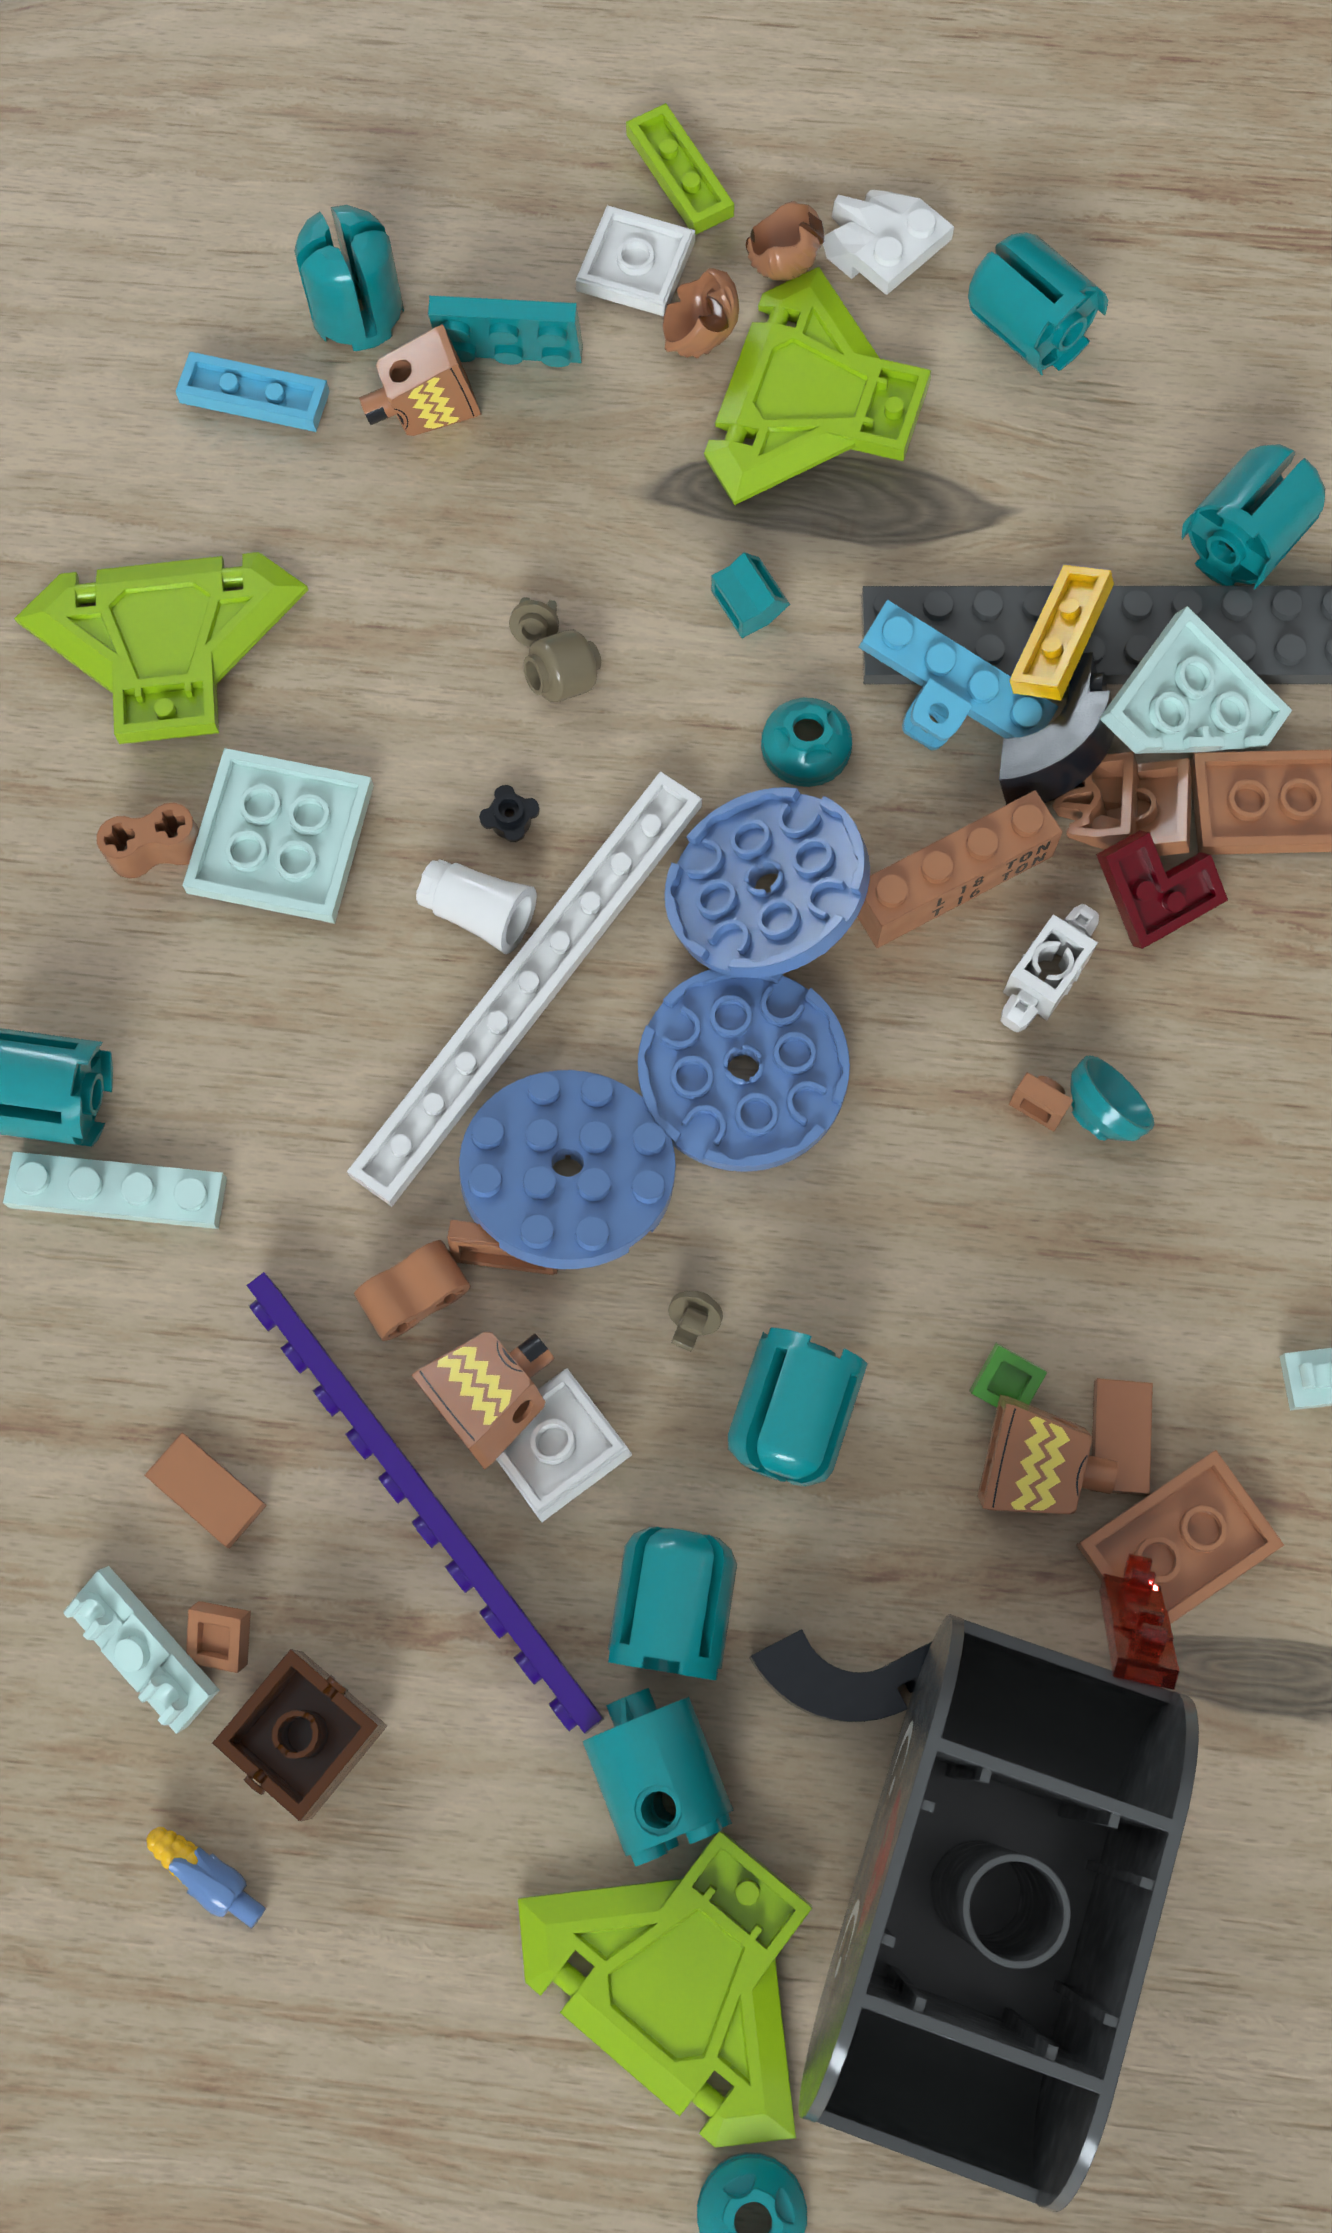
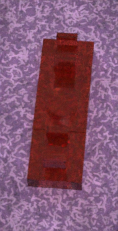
(1138, 1626)

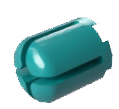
(339, 278)
(1035, 301)
(1255, 516)
(52, 1087)
(795, 1408)
(673, 1602)

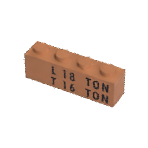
(958, 868)

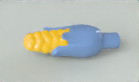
(205, 1876)

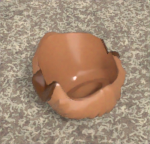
(786, 242)
(703, 315)

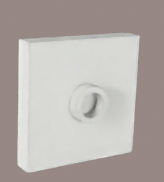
(635, 260)
(562, 1448)

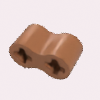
(148, 840)
(412, 1290)

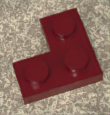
(1155, 900)

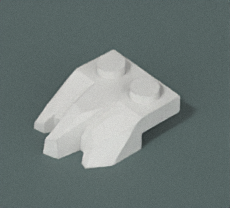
(884, 237)

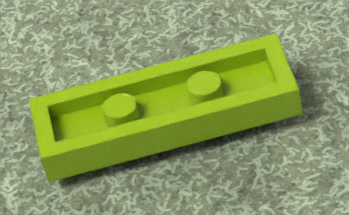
(680, 169)

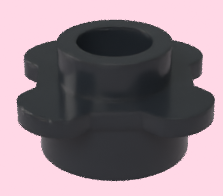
(514, 827)

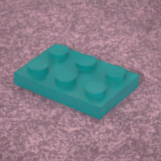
(510, 329)

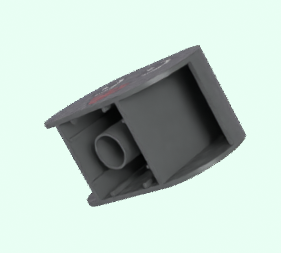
(1004, 1914)

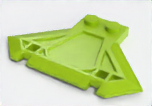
(810, 392)
(163, 635)
(681, 1984)

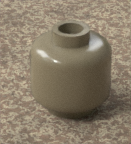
(562, 665)

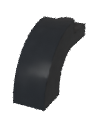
(1066, 749)
(832, 1693)

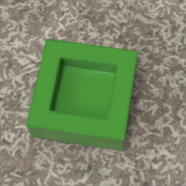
(1007, 1375)

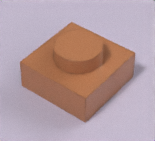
(1041, 1100)
(218, 1636)

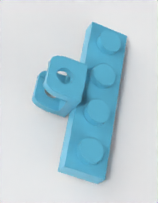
(951, 682)

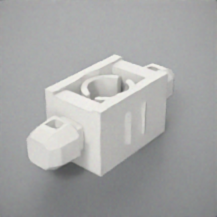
(1028, 992)

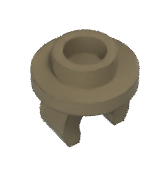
(533, 620)
(694, 1315)

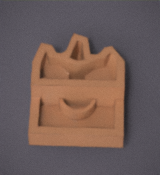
(1131, 798)

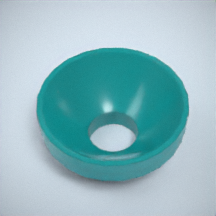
(803, 761)
(1108, 1102)
(751, 2179)

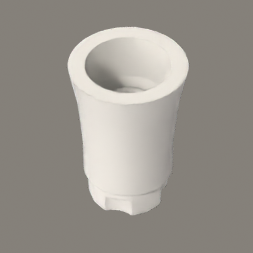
(478, 902)

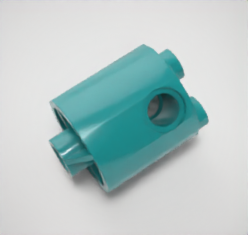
(655, 1754)

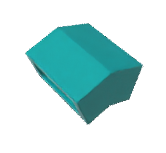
(748, 594)

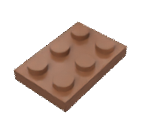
(1263, 801)
(1195, 1530)

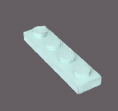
(115, 1190)

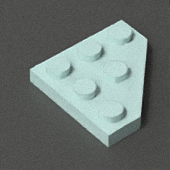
(1194, 697)

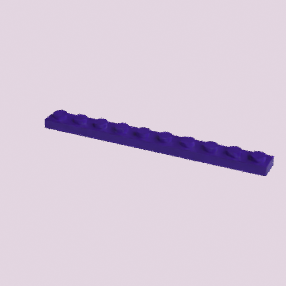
(434, 1521)

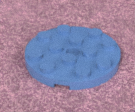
(810, 904)
(724, 1117)
(560, 1218)

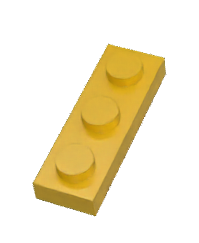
(1062, 632)

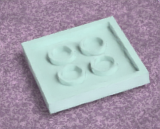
(278, 835)

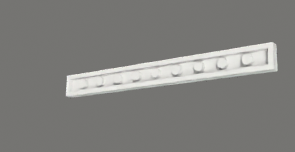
(524, 990)

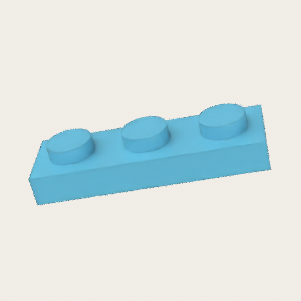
(252, 391)

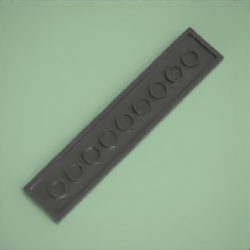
(1272, 629)

